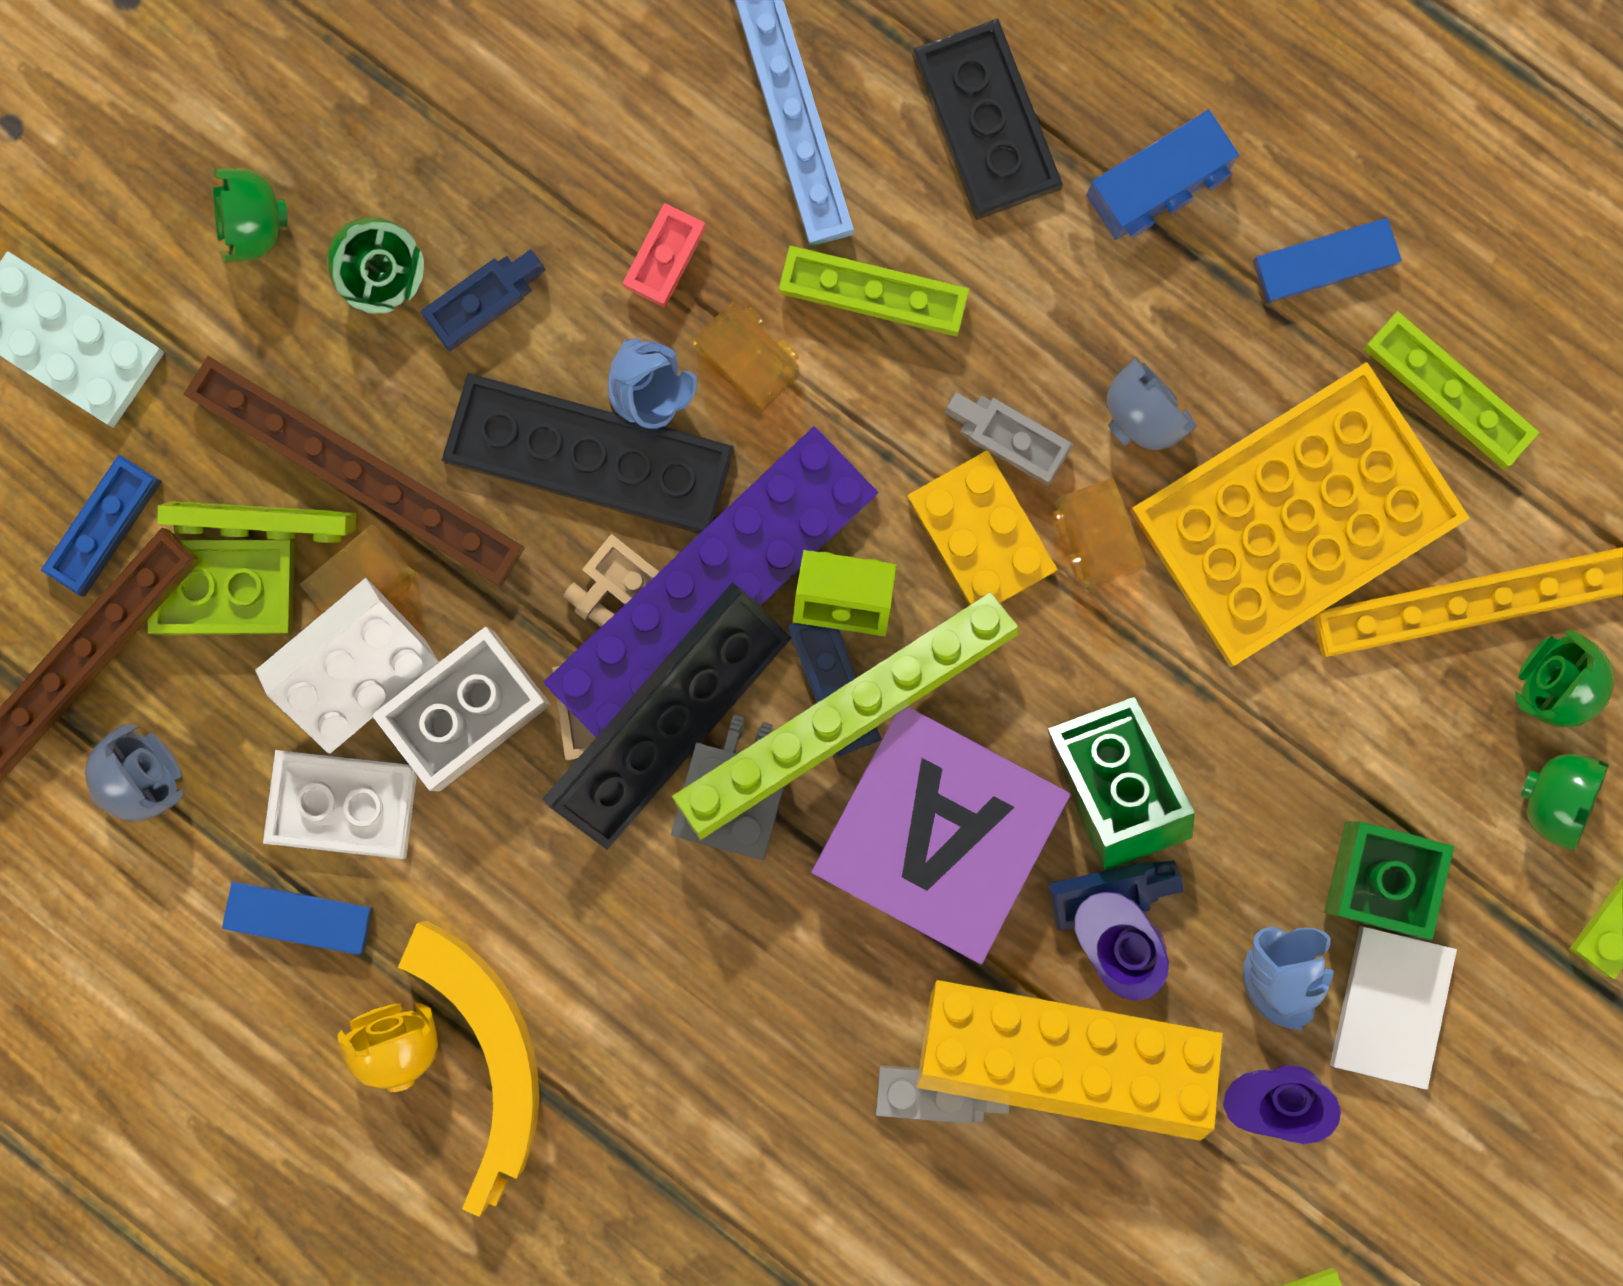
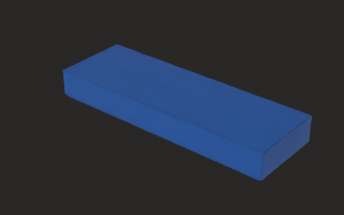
(1327, 260)
(101, 525)
(297, 918)

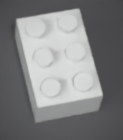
(346, 666)
(461, 710)

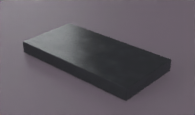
(987, 119)

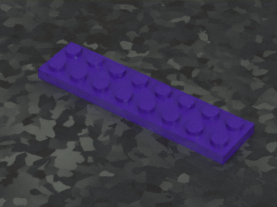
(751, 543)

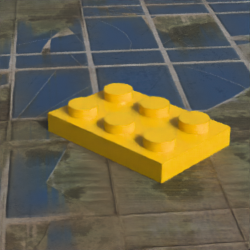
(981, 531)

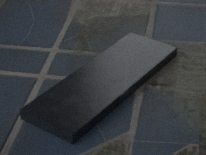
(587, 454)
(667, 717)

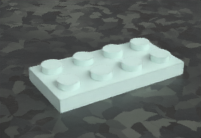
(70, 343)

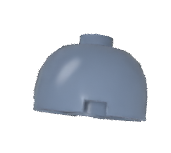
(1146, 409)
(132, 775)

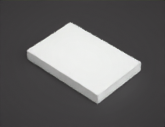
(340, 804)
(1393, 1007)

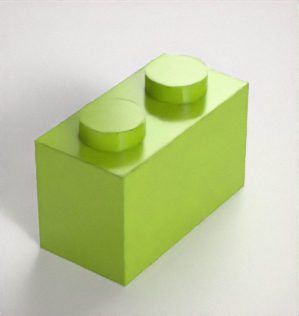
(844, 593)

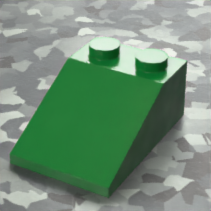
(1122, 783)

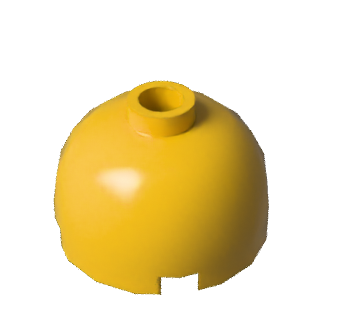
(390, 1046)

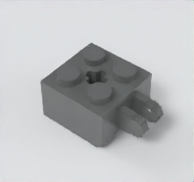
(751, 830)

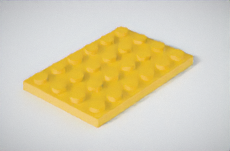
(1299, 514)

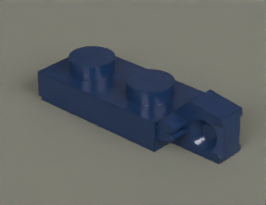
(481, 298)
(1138, 882)

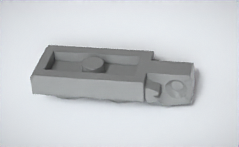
(1010, 436)
(901, 1099)

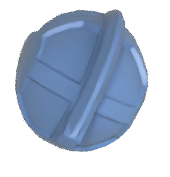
(647, 383)
(1285, 976)

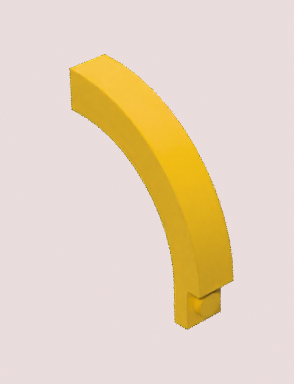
(506, 1043)

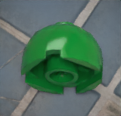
(246, 214)
(374, 264)
(1566, 681)
(1563, 797)

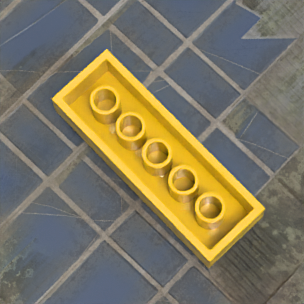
(1070, 1060)

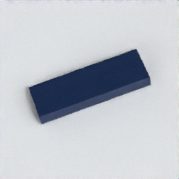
(827, 669)

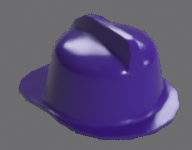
(1122, 945)
(1283, 1104)

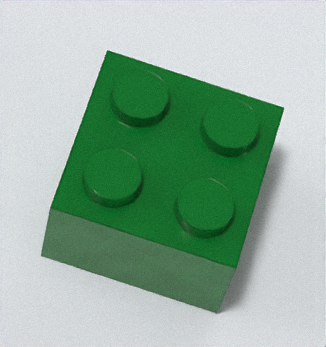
(1389, 879)

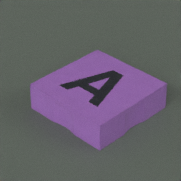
(941, 833)

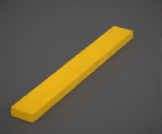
(1470, 603)

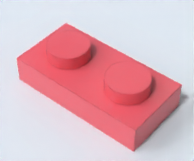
(664, 255)

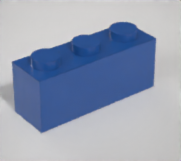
(1163, 176)

